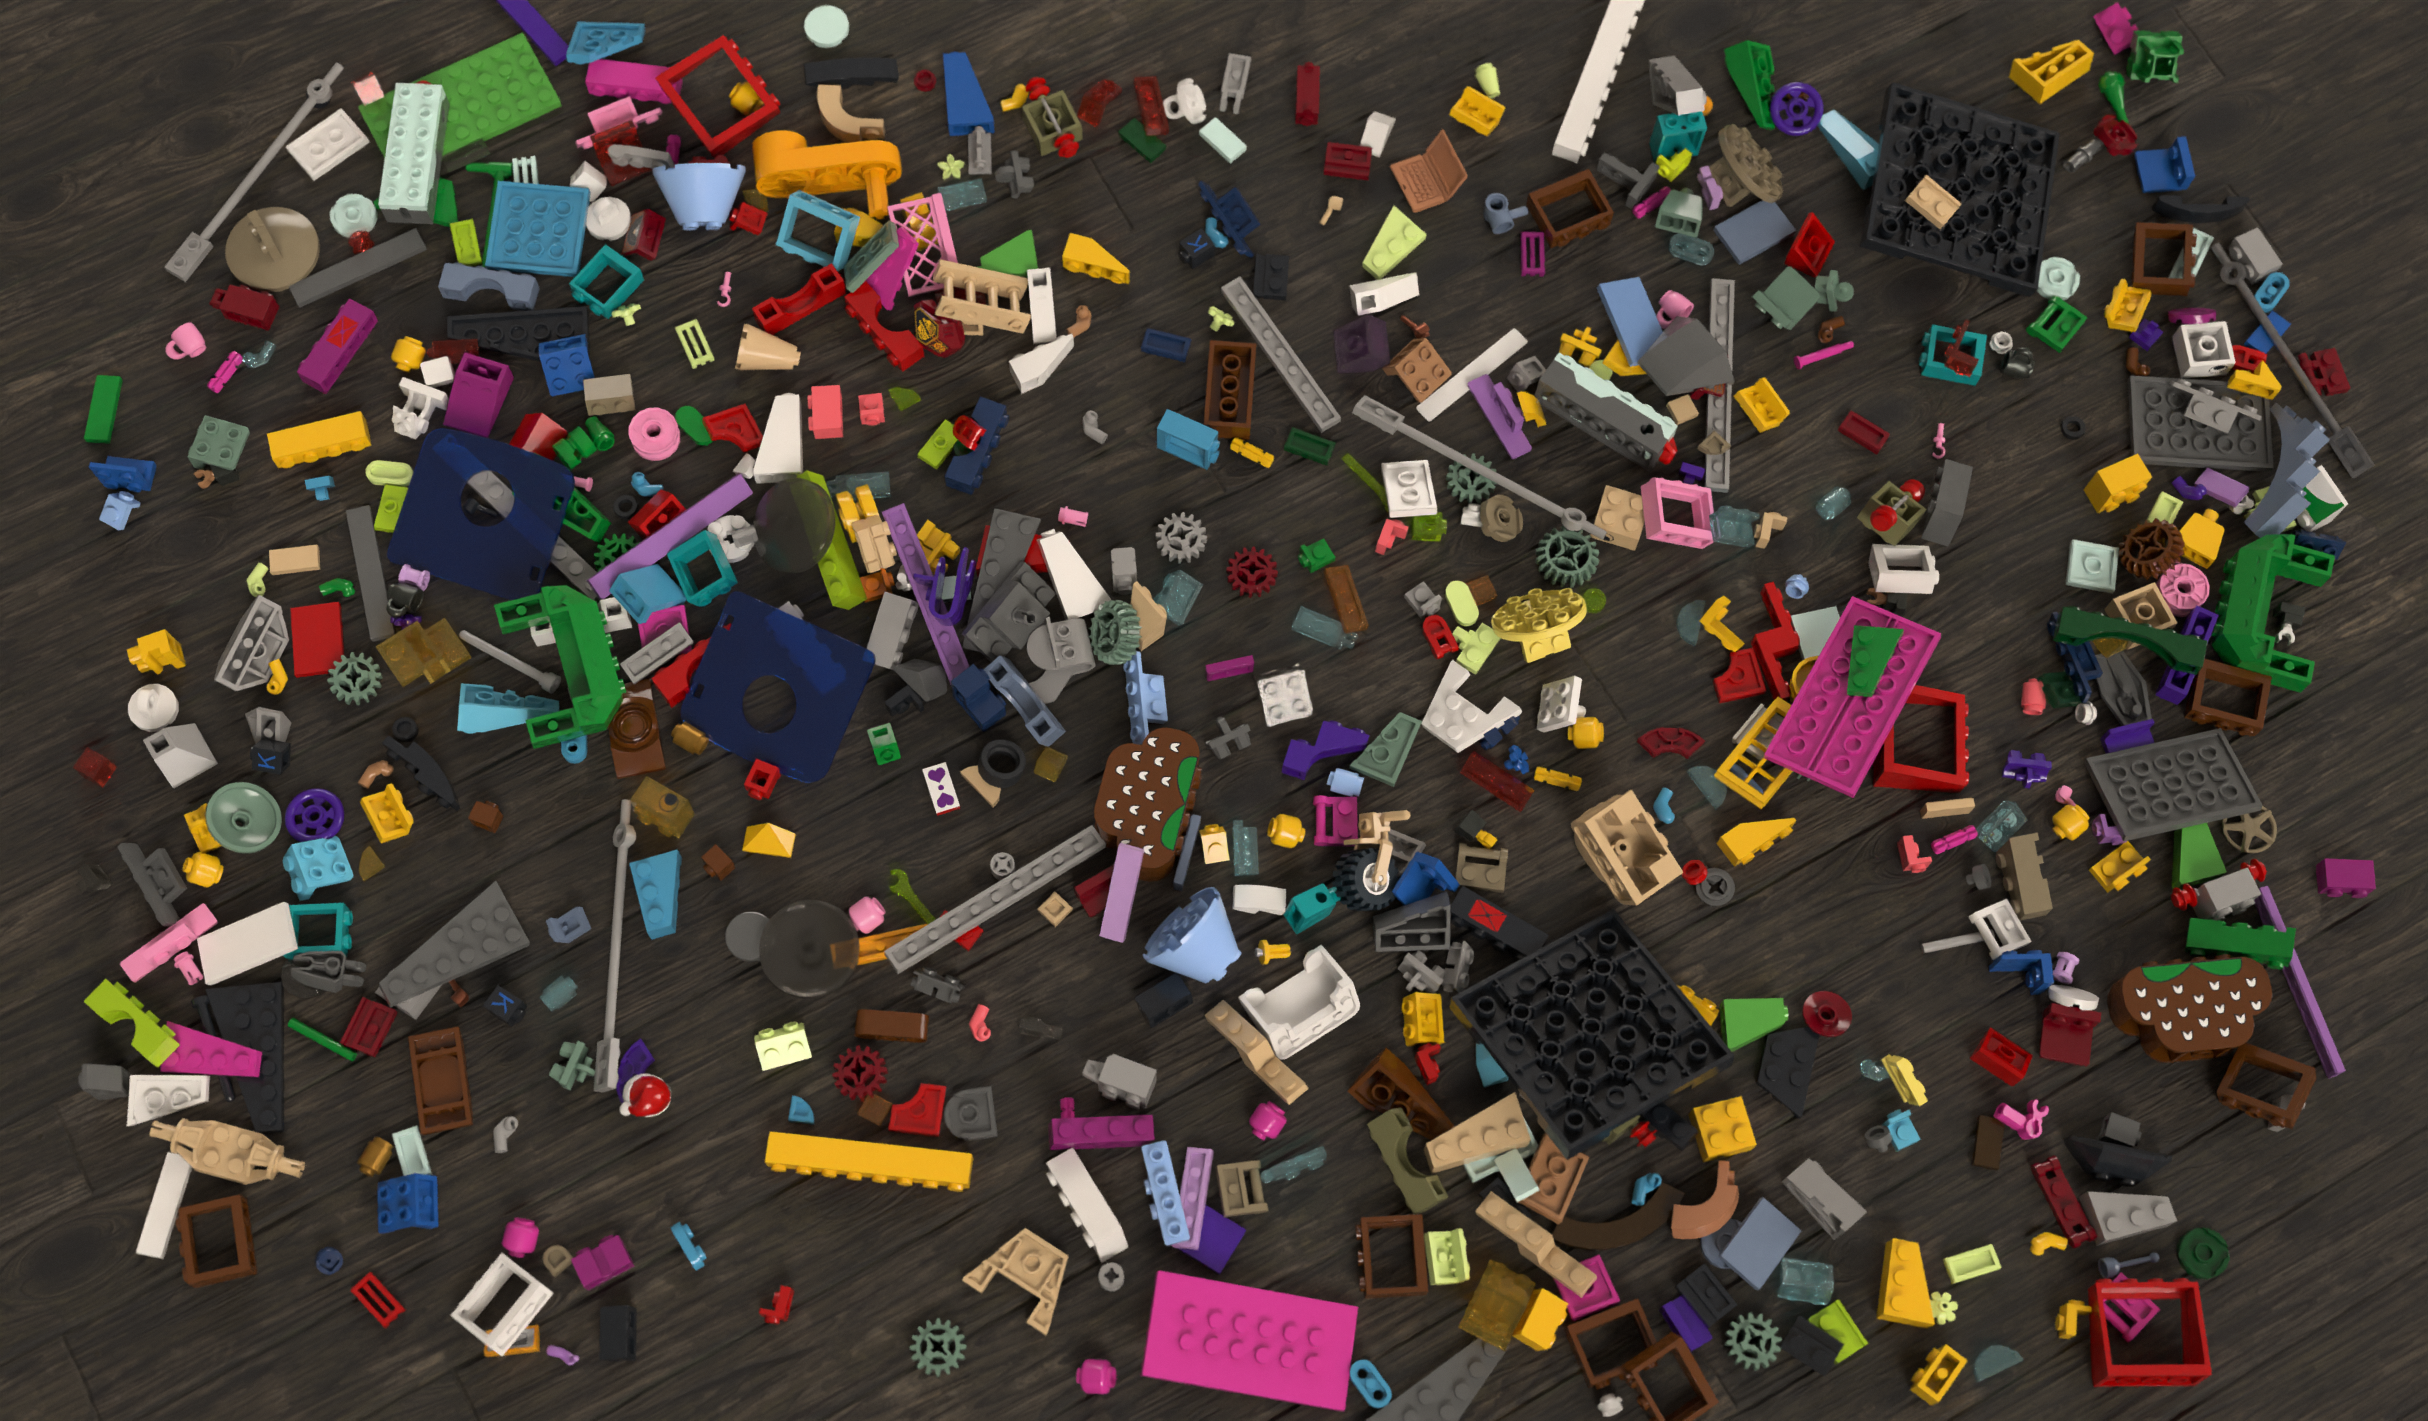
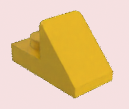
(2260, 383)

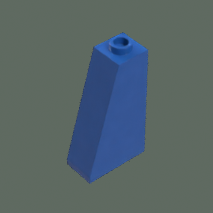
(964, 97)

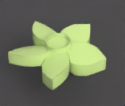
(951, 167)

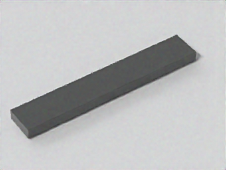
(357, 267)
(370, 572)

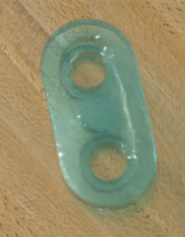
(1691, 248)

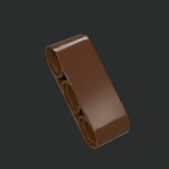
(891, 1026)

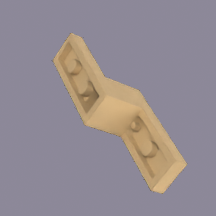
(1256, 1052)
(1536, 1244)

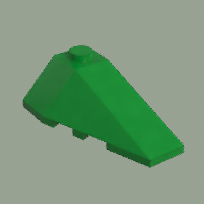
(1751, 71)

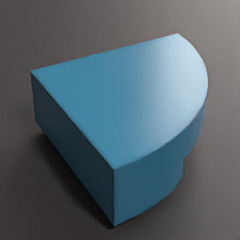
(800, 1111)

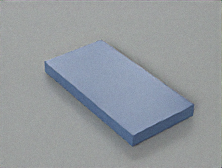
(1630, 316)

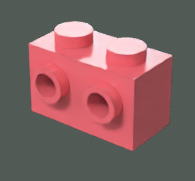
(826, 412)

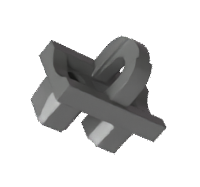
(1012, 174)
(1219, 744)

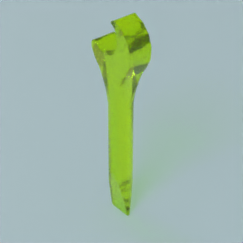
(1367, 478)
(904, 890)

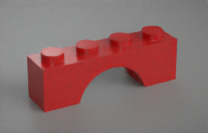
(820, 290)
(900, 347)
(674, 680)

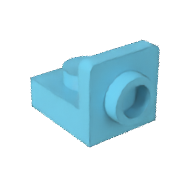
(1901, 1129)

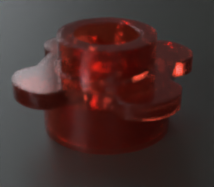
(360, 242)

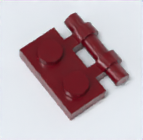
(2329, 371)

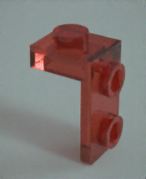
(1096, 99)
(1956, 360)

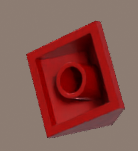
(1810, 247)
(538, 434)
(2002, 1057)

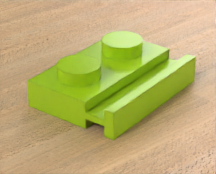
(1839, 1324)

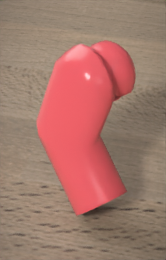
(978, 1025)

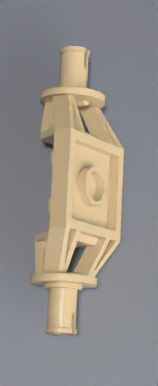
(227, 1150)

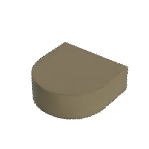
(556, 1259)

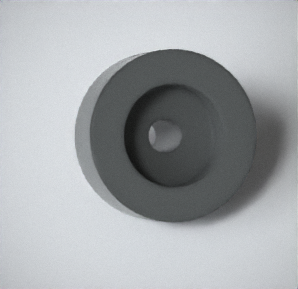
(1980, 877)
(1878, 1138)

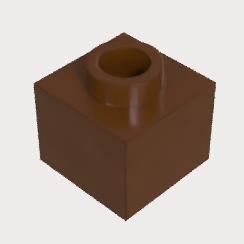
(486, 816)
(717, 863)

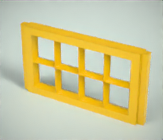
(1737, 784)

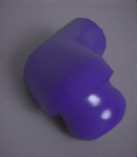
(2187, 491)

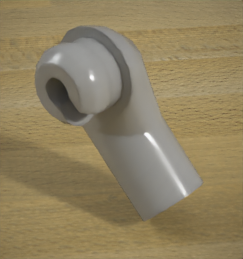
(1091, 427)
(502, 1132)

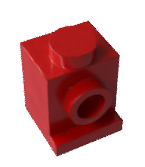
(761, 772)

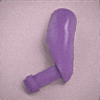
(562, 1353)

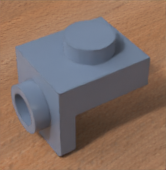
(568, 926)

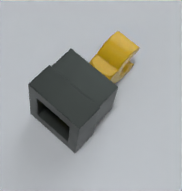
(1472, 827)

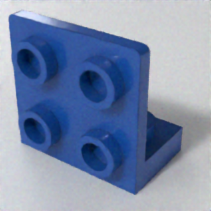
(2165, 168)
(566, 364)
(125, 473)
(1421, 878)
(2037, 964)
(407, 1203)

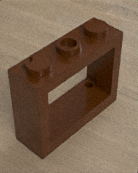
(1560, 190)
(2157, 285)
(2232, 676)
(2275, 1063)
(243, 1237)
(1418, 1250)
(1572, 1331)
(1691, 1410)

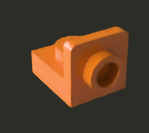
(876, 584)

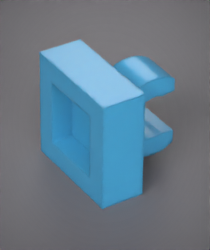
(320, 486)

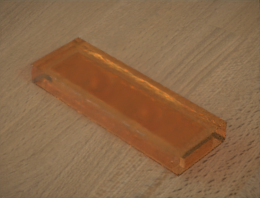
(1346, 599)

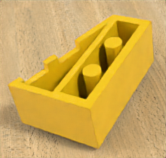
(2051, 71)
(1904, 1286)

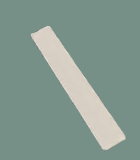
(1480, 366)

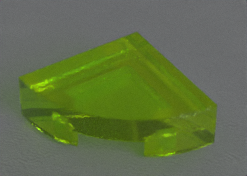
(903, 397)

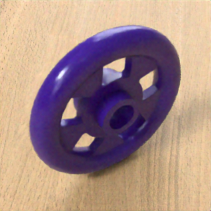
(1814, 101)
(319, 796)

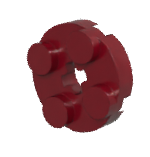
(2116, 135)

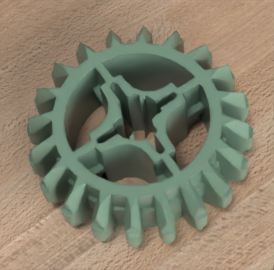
(1561, 540)
(1115, 632)

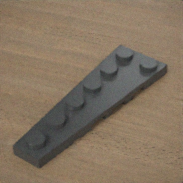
(1005, 548)

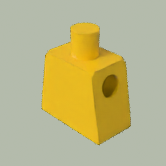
(2202, 538)

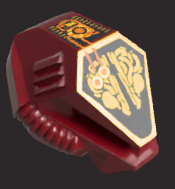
(937, 333)

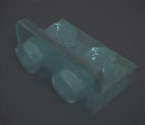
(1733, 526)
(1178, 595)
(1245, 849)
(1805, 1281)

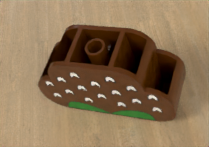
(1149, 797)
(2191, 1006)

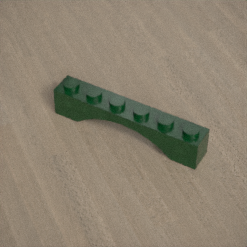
(2179, 651)

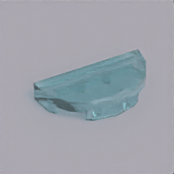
(1688, 621)
(1711, 787)
(1994, 1360)

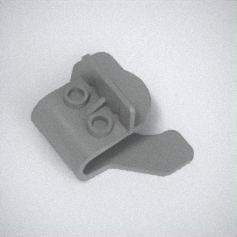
(1062, 651)

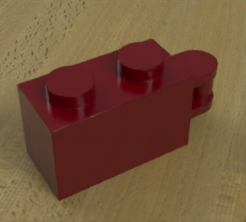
(246, 306)

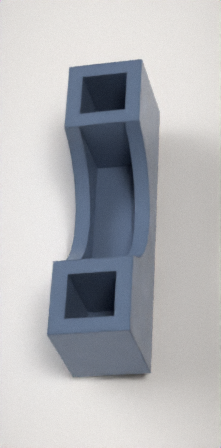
(462, 281)
(1032, 709)

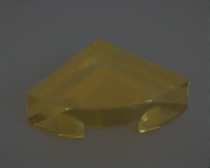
(756, 199)
(369, 864)

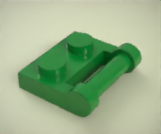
(2062, 329)

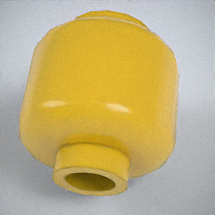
(745, 99)
(408, 354)
(1586, 732)
(2070, 822)
(1285, 831)
(203, 869)

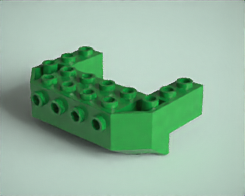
(2246, 603)
(584, 658)

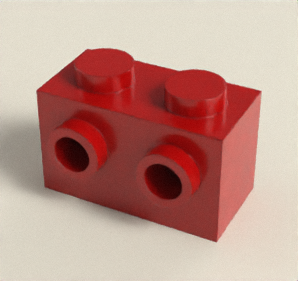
(656, 514)

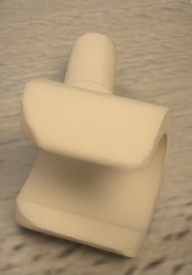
(1334, 203)

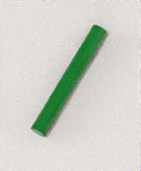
(322, 1039)

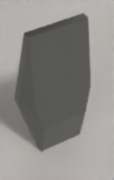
(2123, 689)

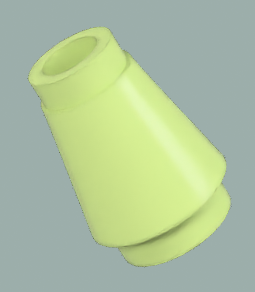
(1488, 80)

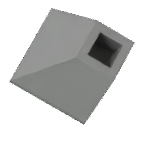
(180, 753)

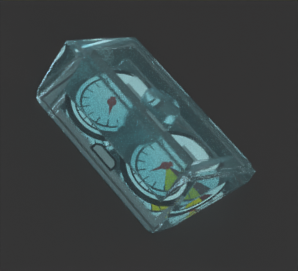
(2001, 825)

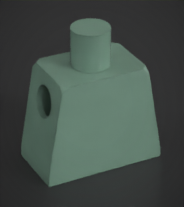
(1681, 213)

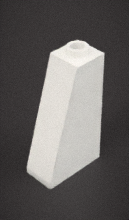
(781, 445)
(1072, 580)

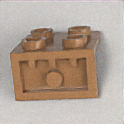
(1419, 368)

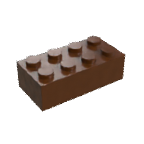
(1230, 388)

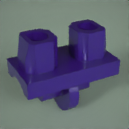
(2026, 770)

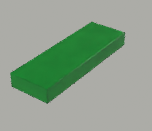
(103, 409)

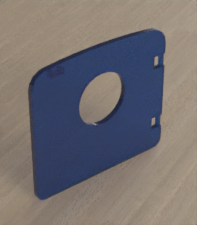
(494, 559)
(818, 666)

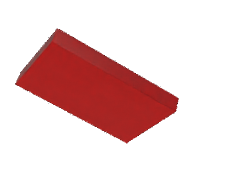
(316, 638)

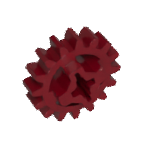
(1241, 571)
(850, 1073)

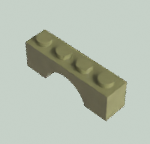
(1391, 1134)

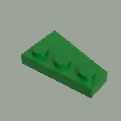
(1869, 656)

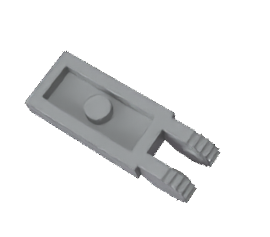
(1235, 80)
(639, 157)

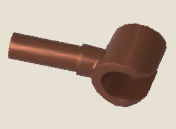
(1419, 331)
(459, 996)

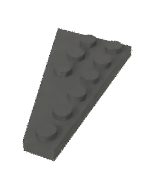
(470, 940)

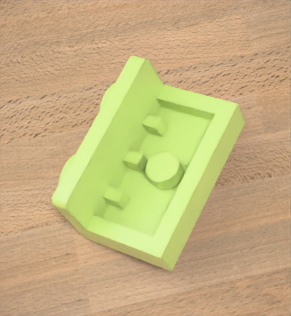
(782, 1045)
(1446, 1257)

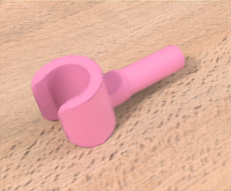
(2063, 795)

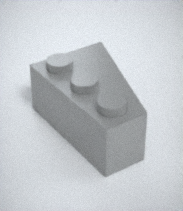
(892, 629)
(1823, 1198)
(2125, 1215)

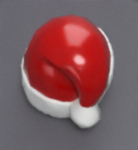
(645, 1096)

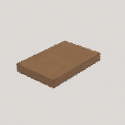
(1555, 1179)

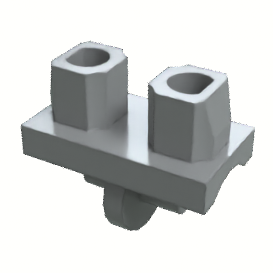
(1419, 975)

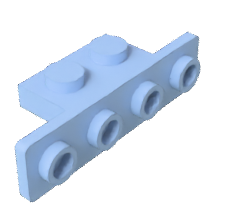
(1145, 699)
(1165, 1193)

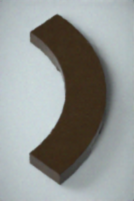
(1622, 1231)

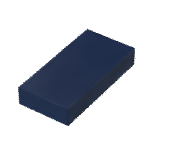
(1165, 345)

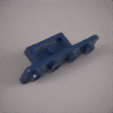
(1235, 215)
(2079, 662)

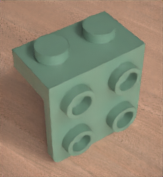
(1787, 298)
(218, 444)

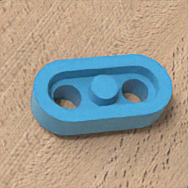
(2270, 294)
(581, 752)
(694, 1254)
(1370, 1384)

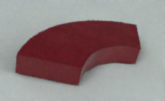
(1670, 740)

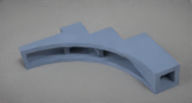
(2295, 470)

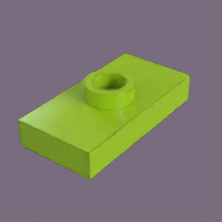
(466, 243)
(939, 445)
(390, 508)

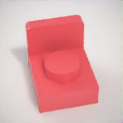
(871, 409)
(1390, 530)
(1908, 854)

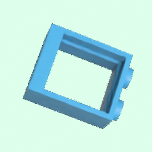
(1188, 439)

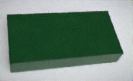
(1146, 145)
(1309, 446)

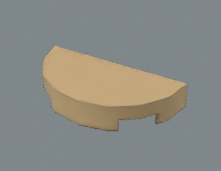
(988, 792)

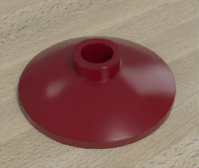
(1832, 1007)

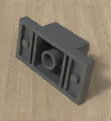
(1010, 614)

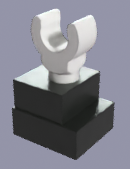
(2289, 620)

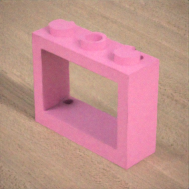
(1702, 507)

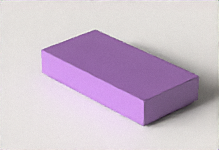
(2222, 487)

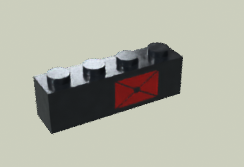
(1495, 925)

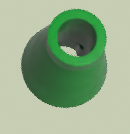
(599, 434)

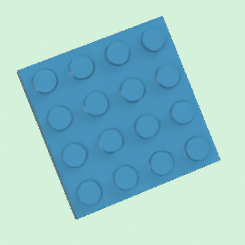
(538, 228)

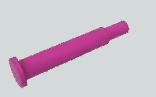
(1821, 354)

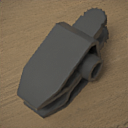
(327, 970)

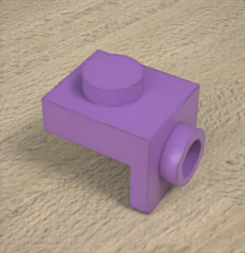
(2104, 833)

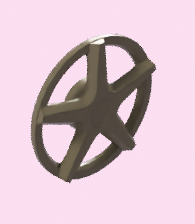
(2249, 828)

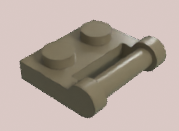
(1481, 876)
(1233, 1189)

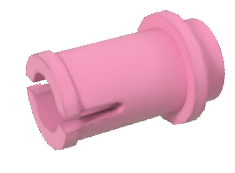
(1072, 516)
(187, 966)

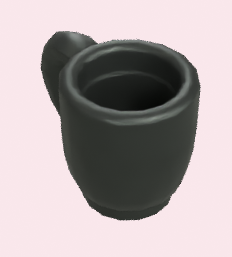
(2018, 363)
(404, 597)

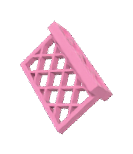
(942, 234)

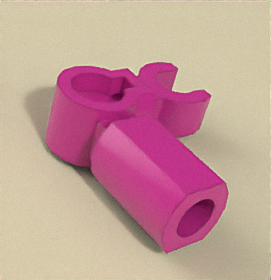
(2026, 1126)

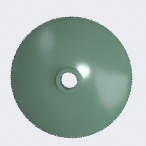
(246, 804)

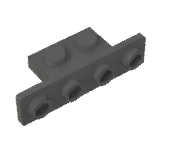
(157, 880)

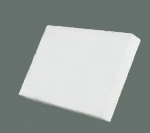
(327, 144)
(1408, 488)

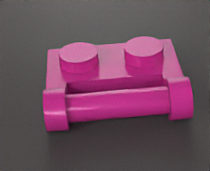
(1343, 819)
(2138, 1310)

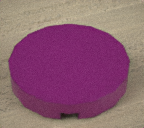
(2192, 315)

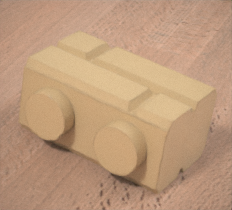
(873, 543)

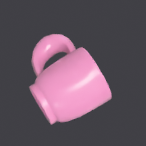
(1673, 305)
(188, 340)

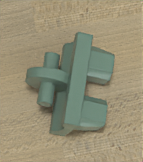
(1832, 290)
(576, 1054)

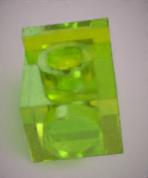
(1423, 532)

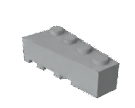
(1675, 87)

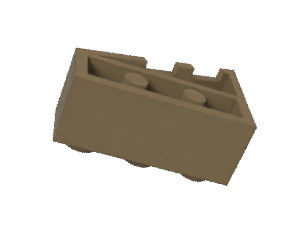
(2023, 877)

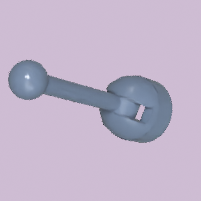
(2110, 1267)

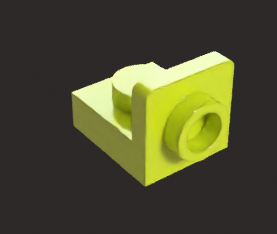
(1674, 166)

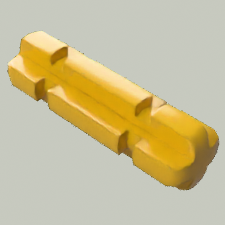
(1252, 452)
(1557, 778)

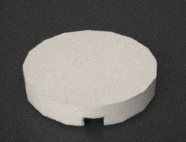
(2072, 996)

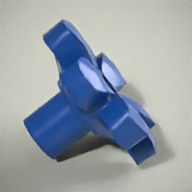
(1517, 760)

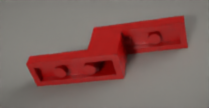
(1775, 642)

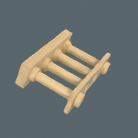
(983, 281)

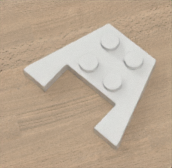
(1458, 720)

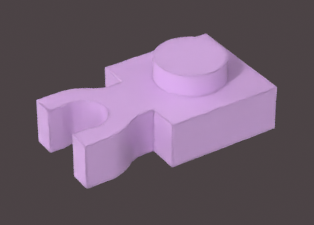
(1711, 192)

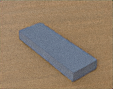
(1186, 853)

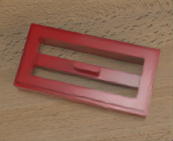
(392, 1315)

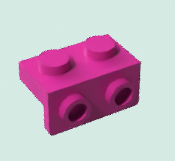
(2116, 27)

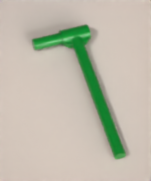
(499, 171)

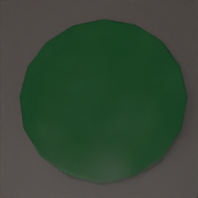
(2203, 1253)

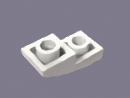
(1259, 898)

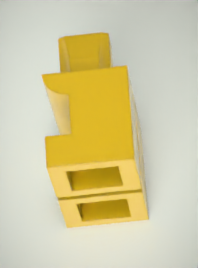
(936, 545)
(156, 651)

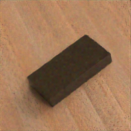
(1988, 1143)

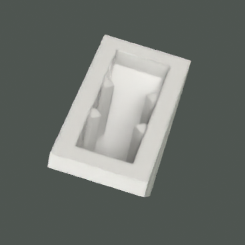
(1377, 132)

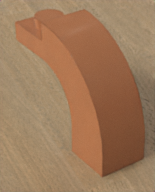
(1710, 1216)

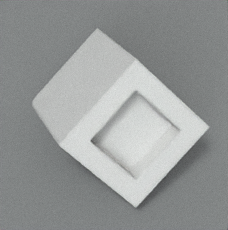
(589, 177)
(438, 372)

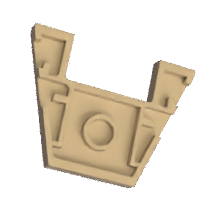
(1031, 1265)

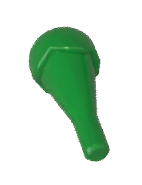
(2112, 87)

